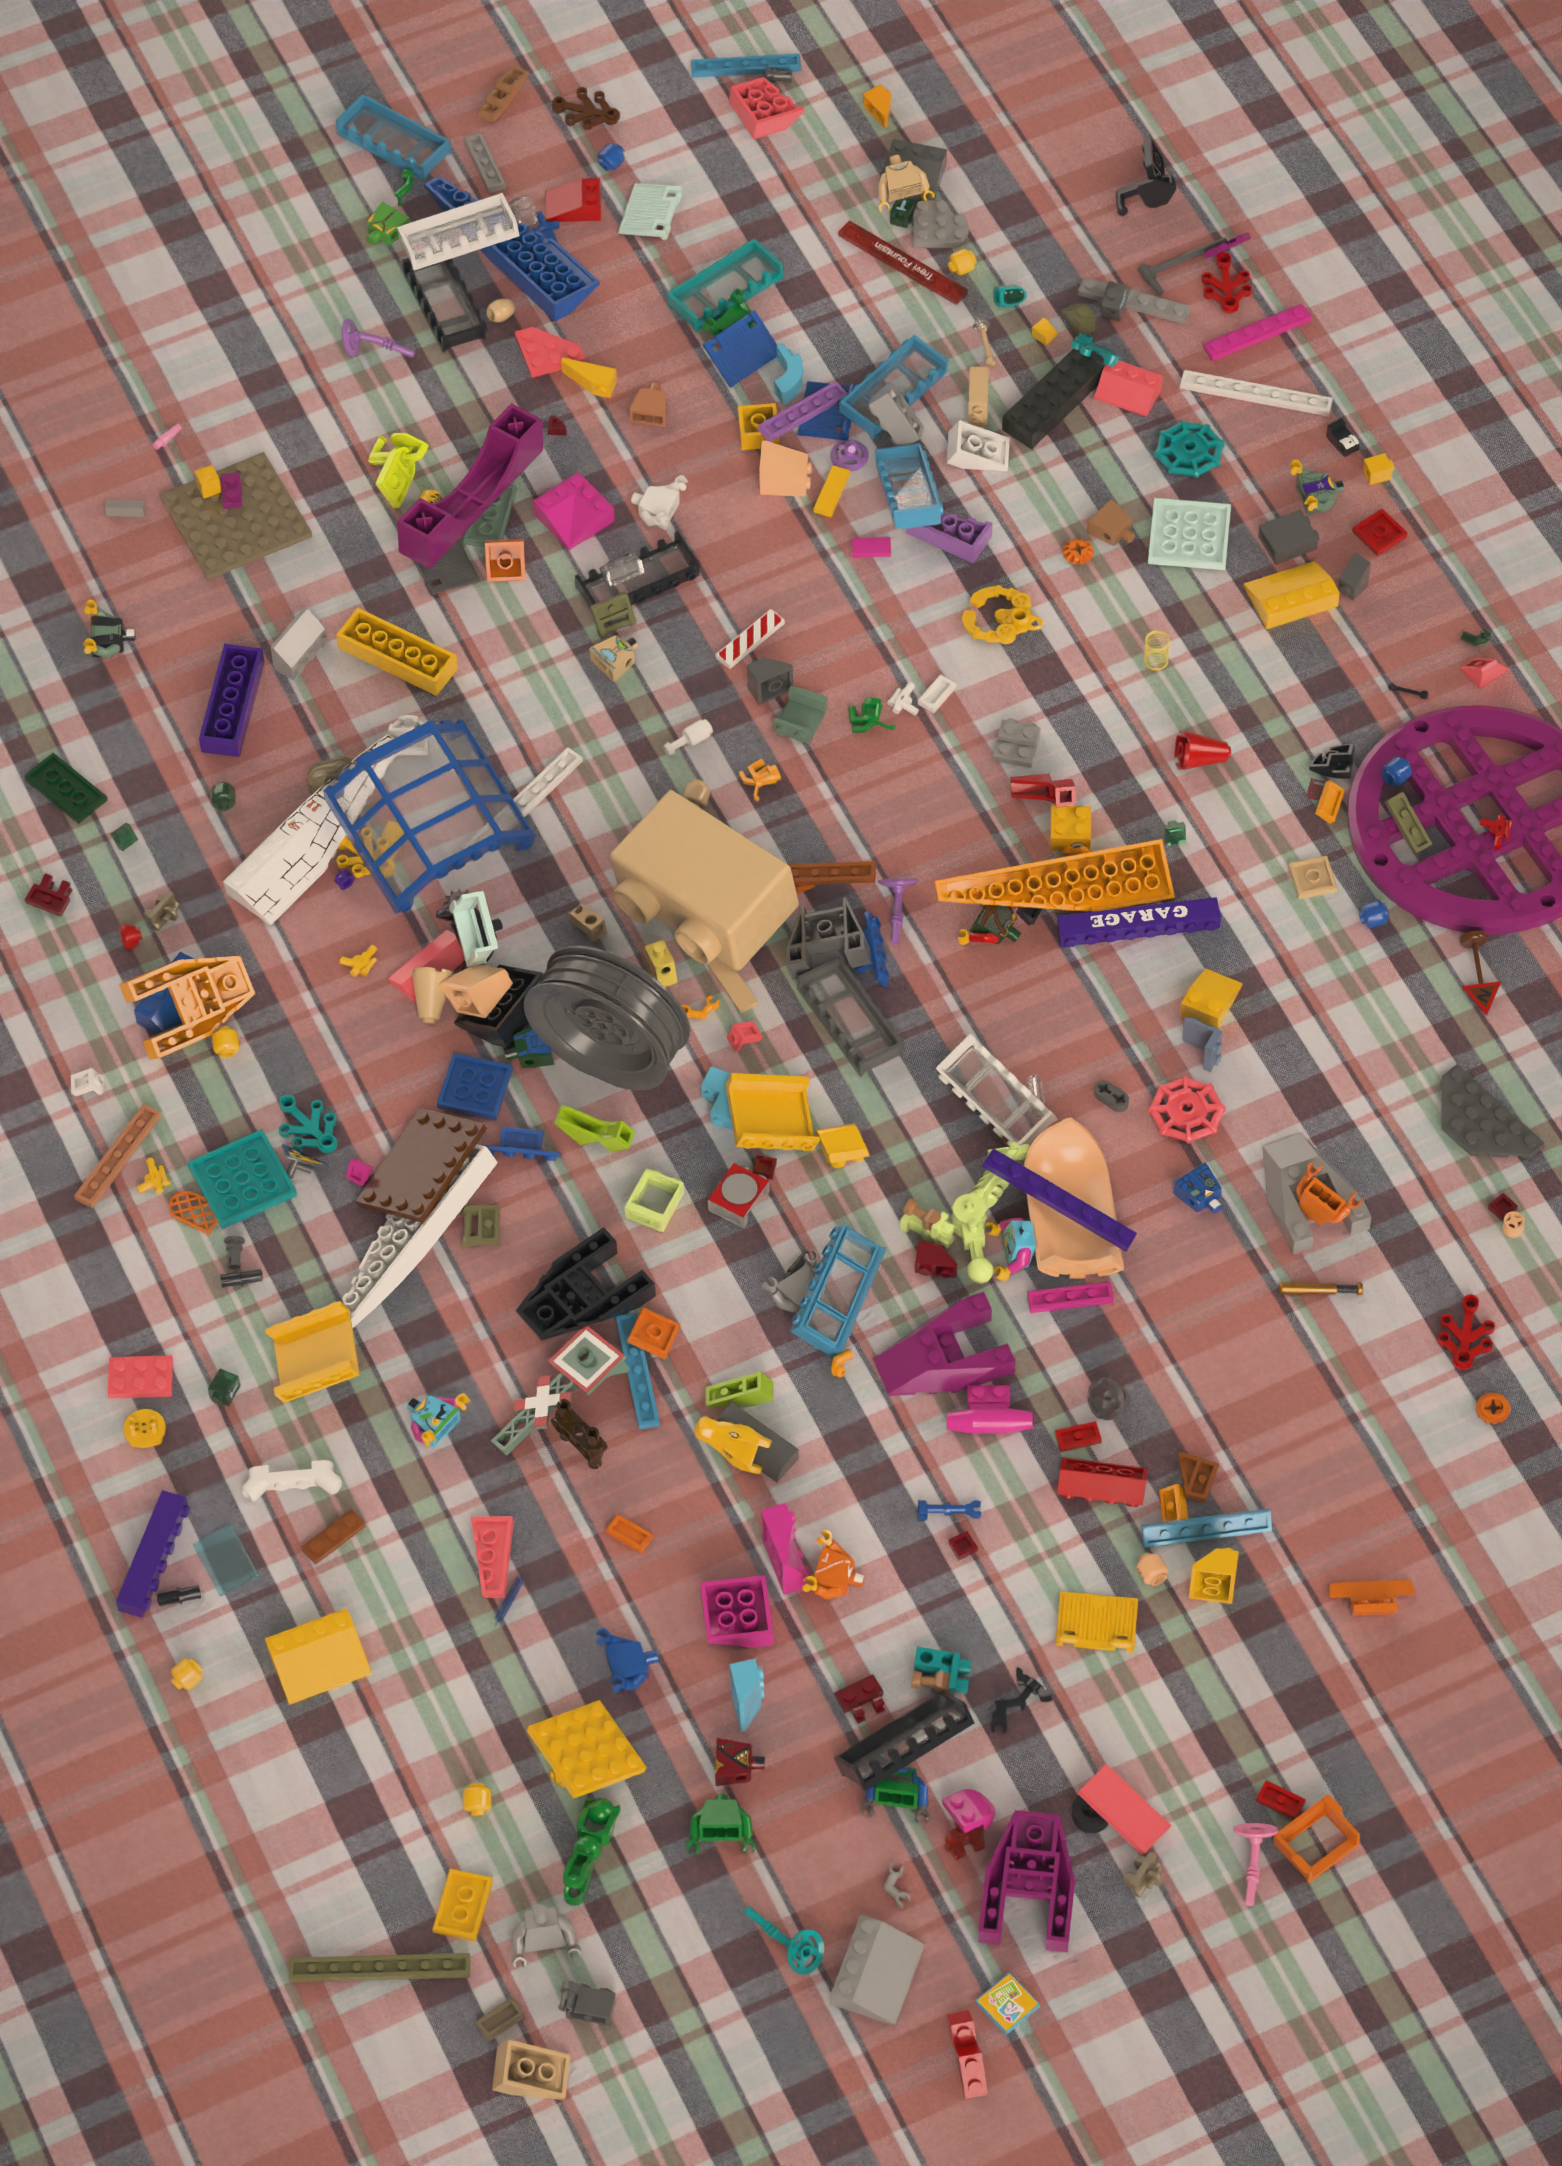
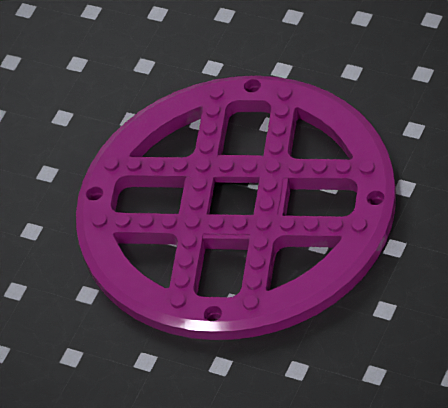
(1410, 884)

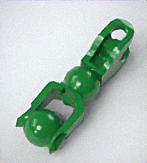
(588, 1846)

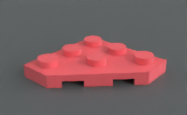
(544, 351)

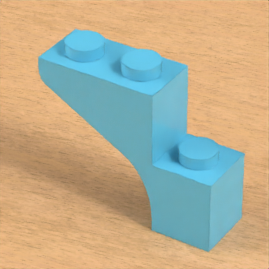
(714, 1090)

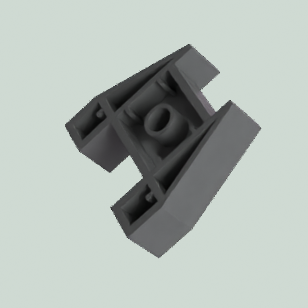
(823, 933)

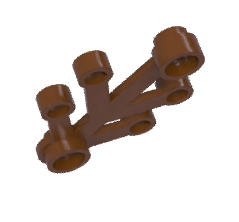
(607, 114)

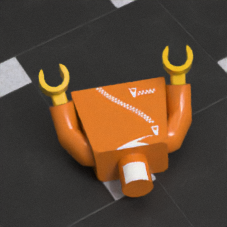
(833, 1571)

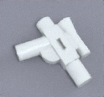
(903, 700)

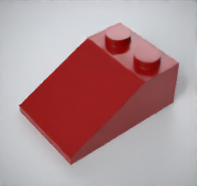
(575, 201)

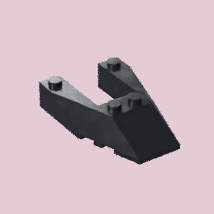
(572, 1296)

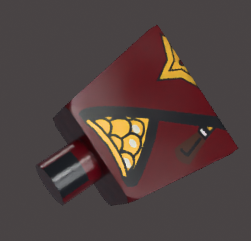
(735, 1762)

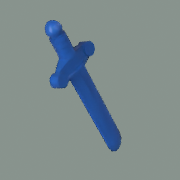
(546, 227)

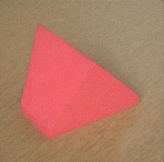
(1483, 671)

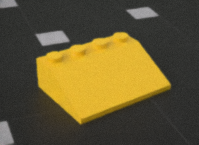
(1292, 594)
(317, 1656)

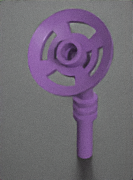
(354, 338)
(849, 455)
(898, 886)

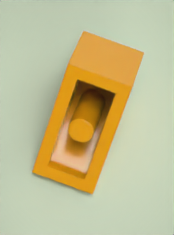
(878, 104)

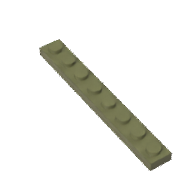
(379, 1967)

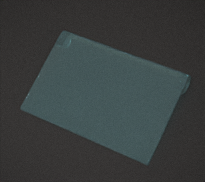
(226, 1559)

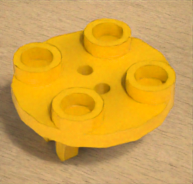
(154, 1428)

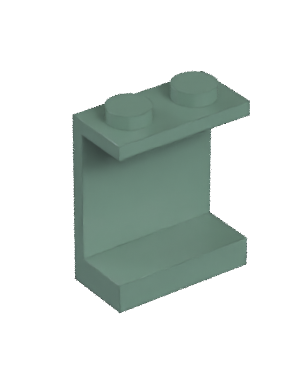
(801, 714)

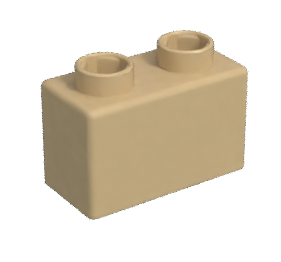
(702, 882)

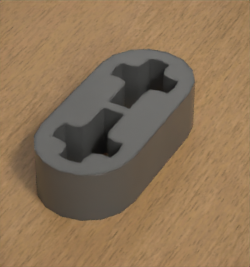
(1109, 1098)

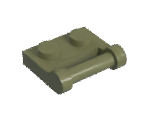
(611, 609)
(487, 1225)

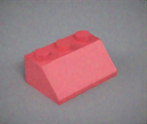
(1129, 387)

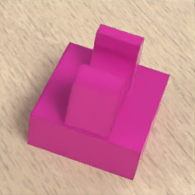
(358, 1172)

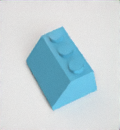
(746, 1690)

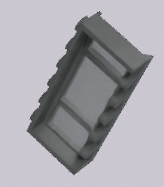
(850, 1015)

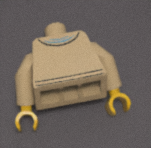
(902, 181)

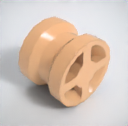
(1516, 1219)

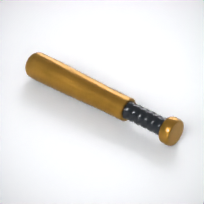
(1298, 1288)

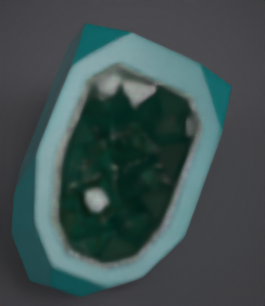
(1008, 295)

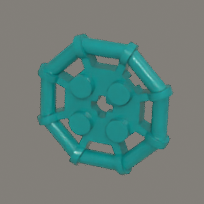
(1189, 457)

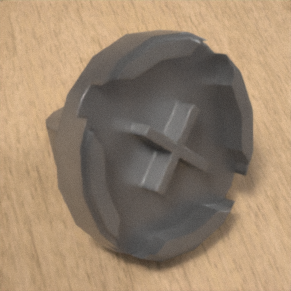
(1107, 1398)

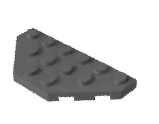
(1481, 1122)

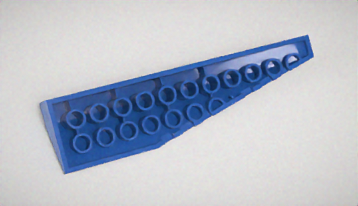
(530, 261)

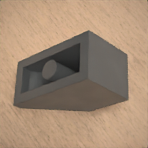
(1354, 577)

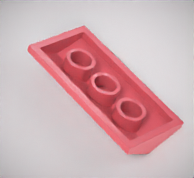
(439, 954)

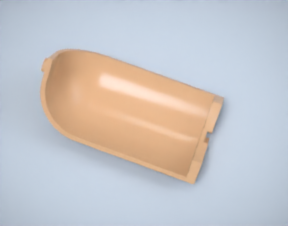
(1075, 1163)

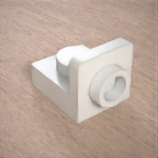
(86, 1081)

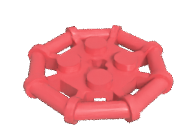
(1184, 1119)

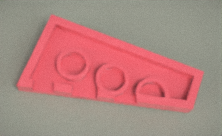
(493, 1551)

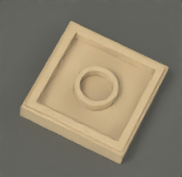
(1312, 877)

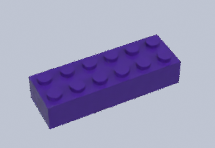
(231, 700)

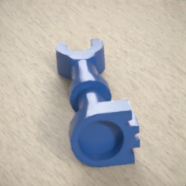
(947, 1508)

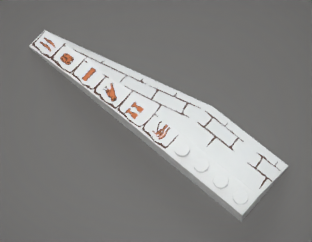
(290, 856)

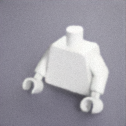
(659, 502)

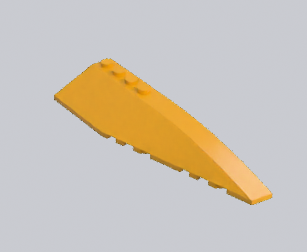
(1075, 883)

